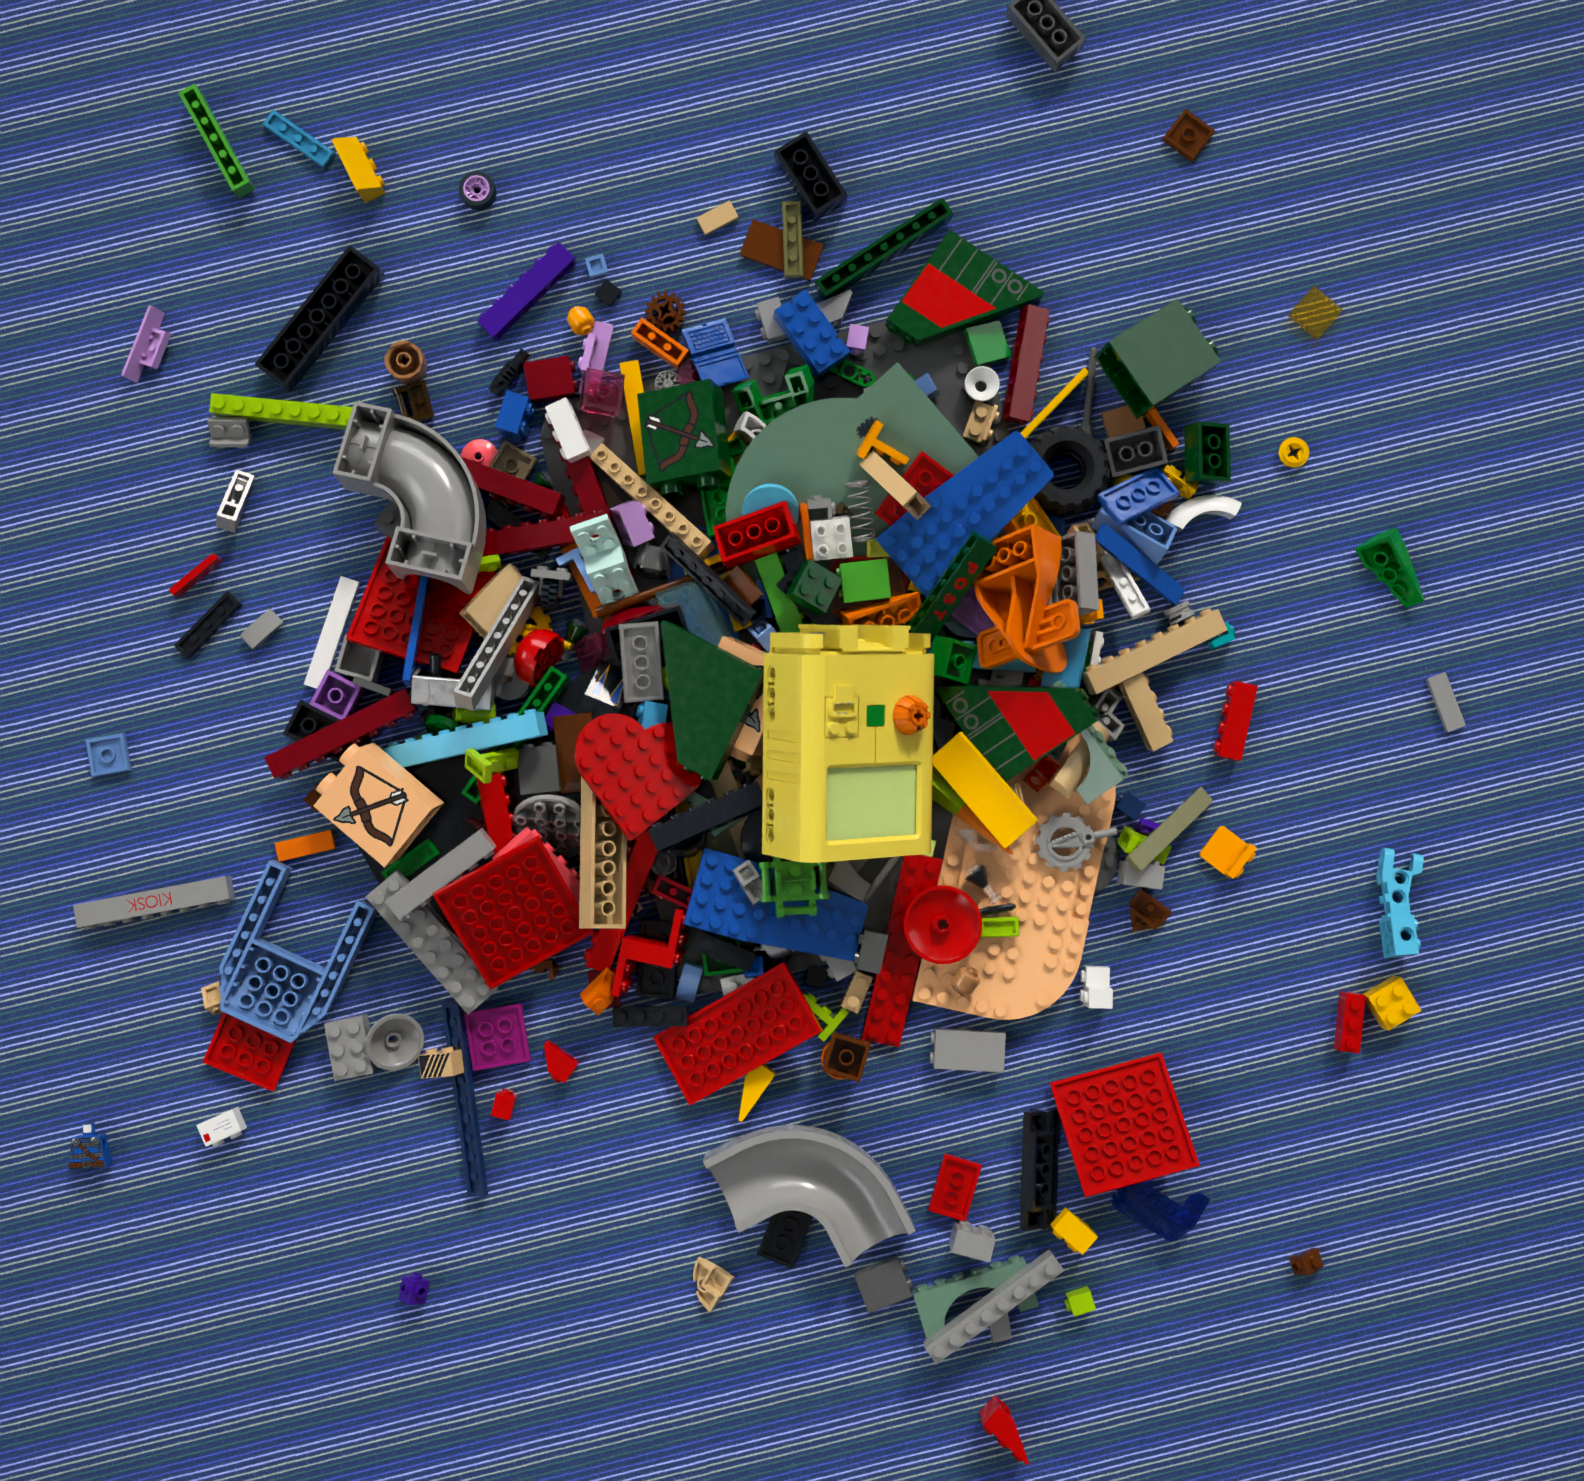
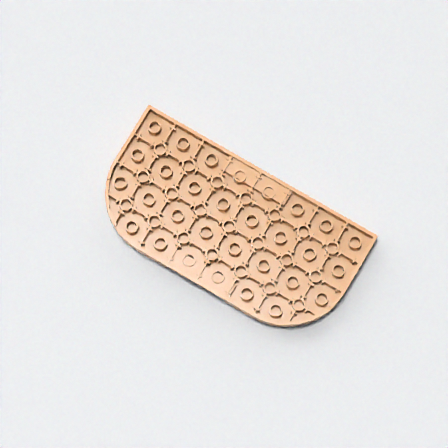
(1052, 905)

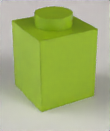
(1079, 1301)

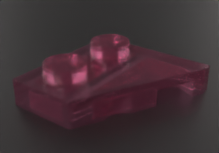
(591, 650)

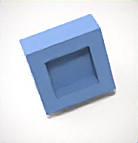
(596, 266)

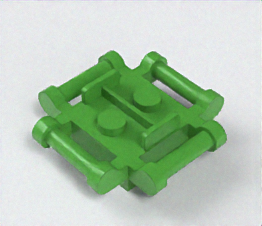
(793, 883)

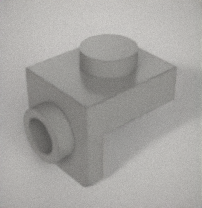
(819, 502)

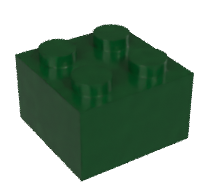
(813, 587)

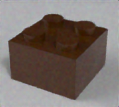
(846, 1056)

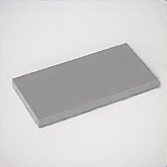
(641, 662)

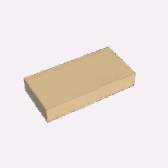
(717, 218)

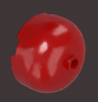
(537, 654)

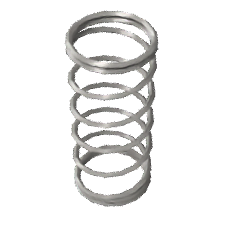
(861, 484)

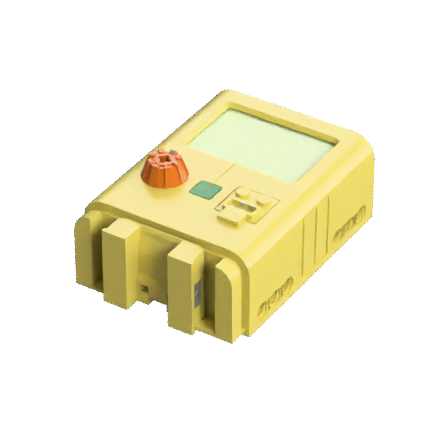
(847, 743)

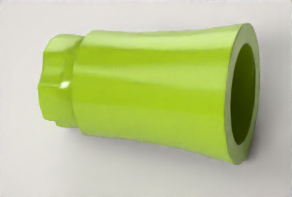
(468, 717)

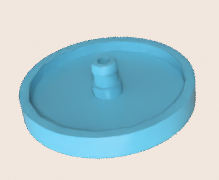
(769, 495)

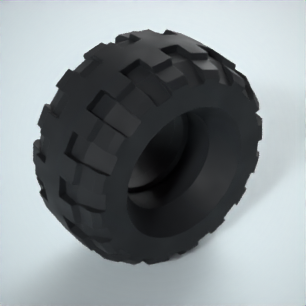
(1091, 460)

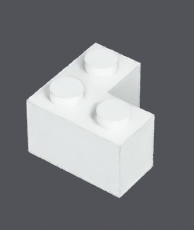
(1096, 987)

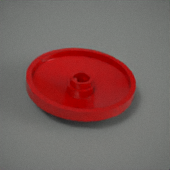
(942, 924)

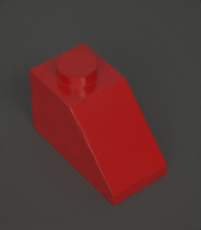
(559, 1062)

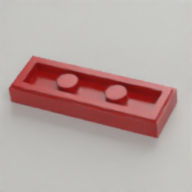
(195, 575)

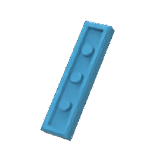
(299, 139)

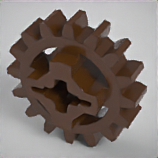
(667, 305)

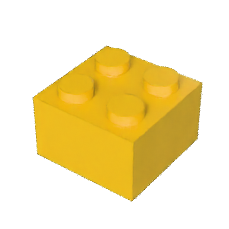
(1391, 1002)

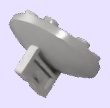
(553, 817)

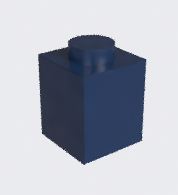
(1129, 805)

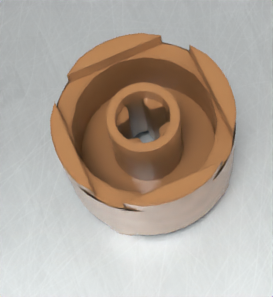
(395, 360)

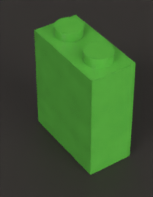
(864, 580)

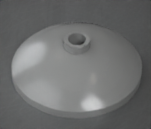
(399, 1051)

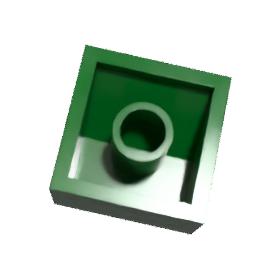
(953, 659)

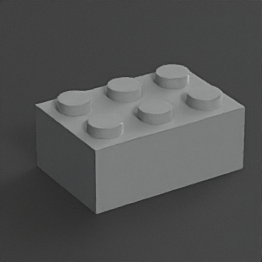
(348, 1047)

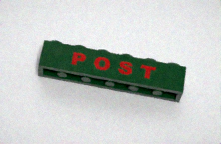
(953, 585)

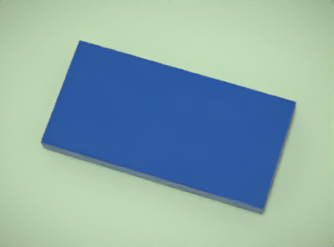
(1138, 495)

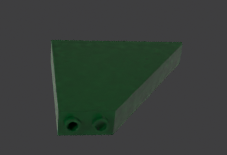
(708, 699)

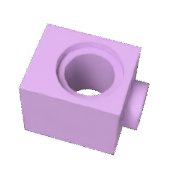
(857, 339)

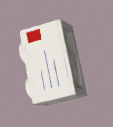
(222, 1126)

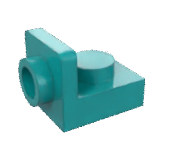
(1219, 639)

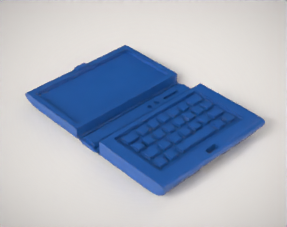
(715, 352)

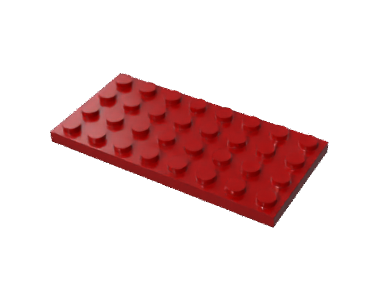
(738, 1033)

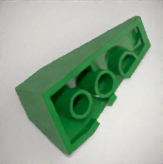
(1391, 563)

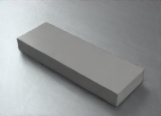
(1445, 702)

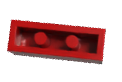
(1349, 1022)

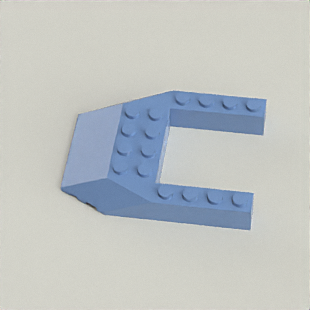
(274, 985)

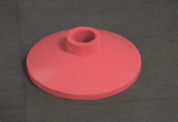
(482, 447)

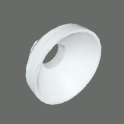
(985, 375)

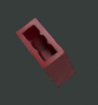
(550, 379)

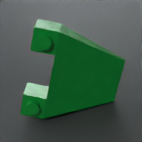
(772, 406)

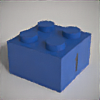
(515, 416)

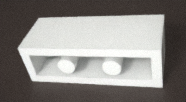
(567, 430)

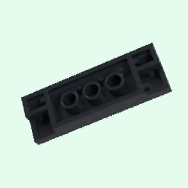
(1039, 1169)

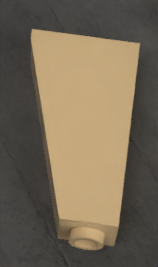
(895, 485)
(491, 599)

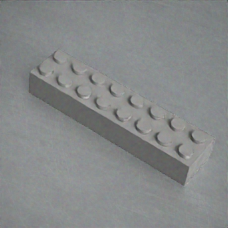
(434, 945)

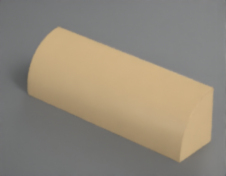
(1075, 765)

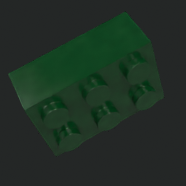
(1207, 453)

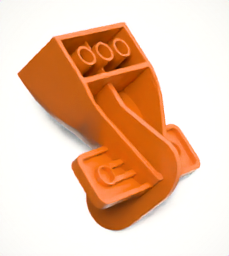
(1016, 598)

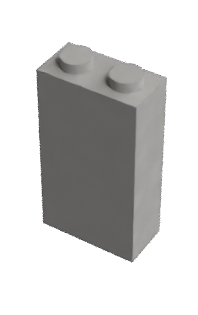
(968, 1049)

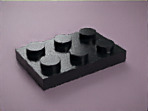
(824, 387)

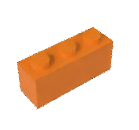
(660, 344)

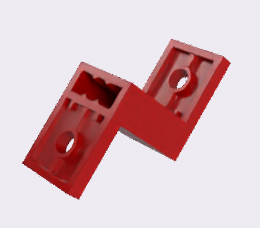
(650, 951)

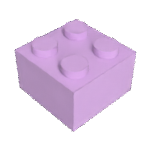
(632, 523)

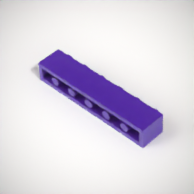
(527, 291)

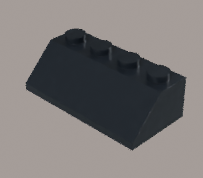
(671, 614)

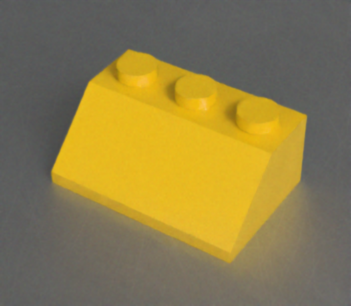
(360, 167)

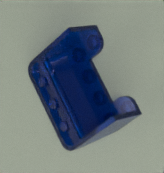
(1158, 1211)

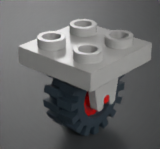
(551, 585)

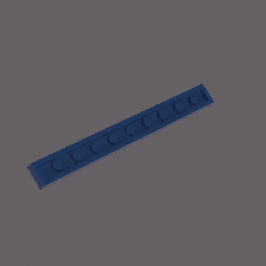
(465, 1103)

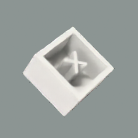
(831, 538)

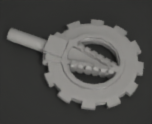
(1080, 838)

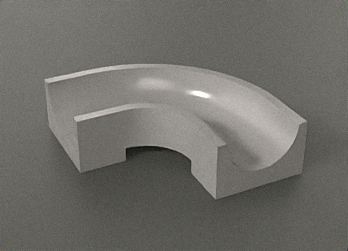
(425, 476)
(811, 1174)

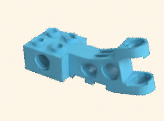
(1397, 925)

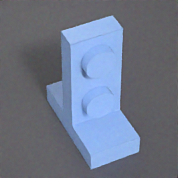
(570, 557)

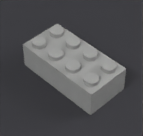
(1078, 572)

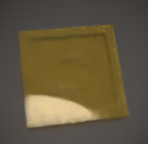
(1315, 312)

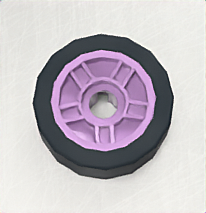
(479, 181)

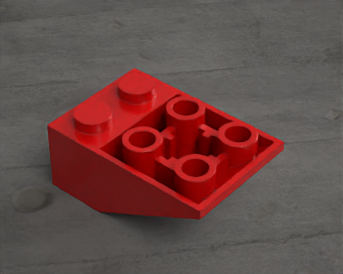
(999, 1421)

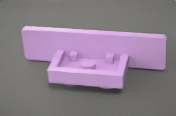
(148, 345)
(595, 348)

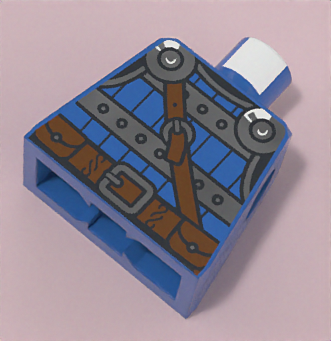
(89, 1149)

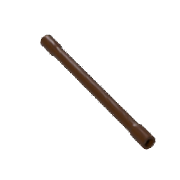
(612, 607)

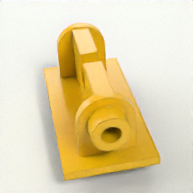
(1186, 489)

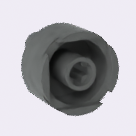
(652, 561)

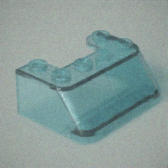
(701, 612)

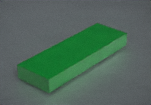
(414, 859)

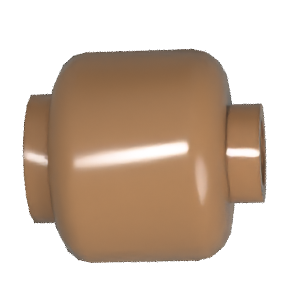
(965, 980)

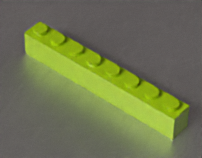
(280, 411)

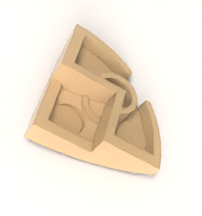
(711, 1282)

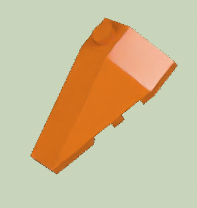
(883, 611)

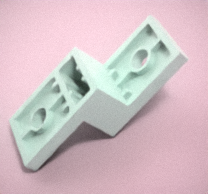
(604, 559)

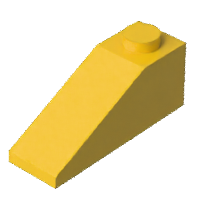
(754, 1086)

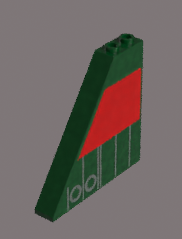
(956, 292)
(1018, 722)

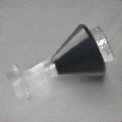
(977, 875)

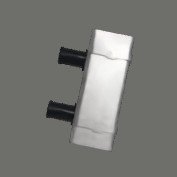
(436, 686)

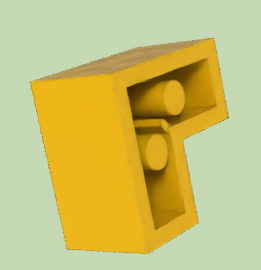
(1074, 1230)

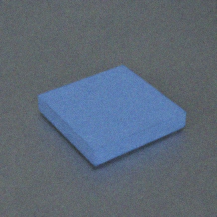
(108, 755)

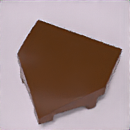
(1147, 911)

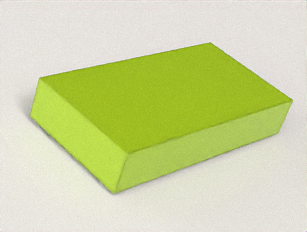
(1000, 927)

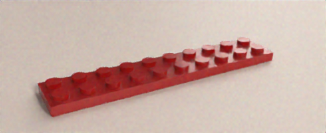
(900, 963)

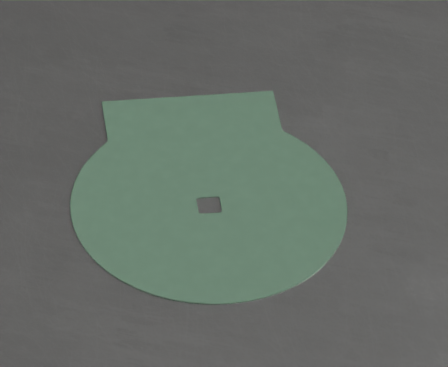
(816, 447)

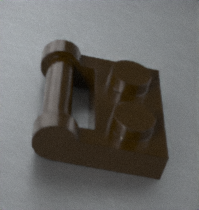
(419, 401)

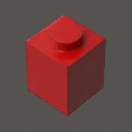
(504, 1104)

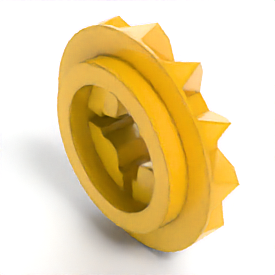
(1293, 443)

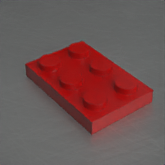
(954, 1187)

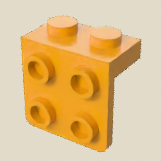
(1227, 852)

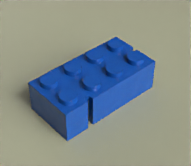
(811, 334)

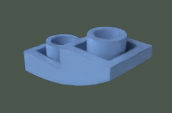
(689, 982)

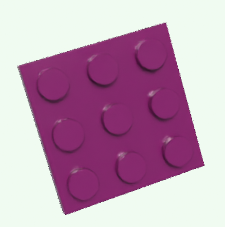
(497, 1036)

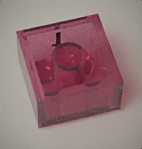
(601, 392)

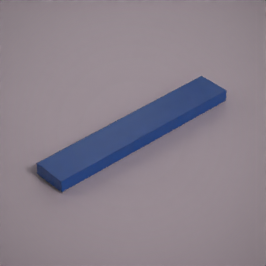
(1139, 564)
(416, 629)

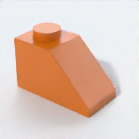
(598, 993)

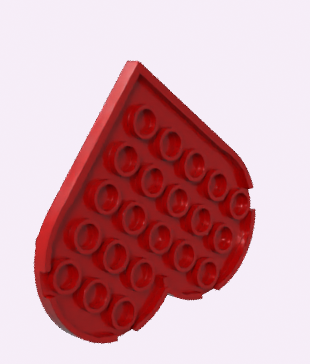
(632, 770)

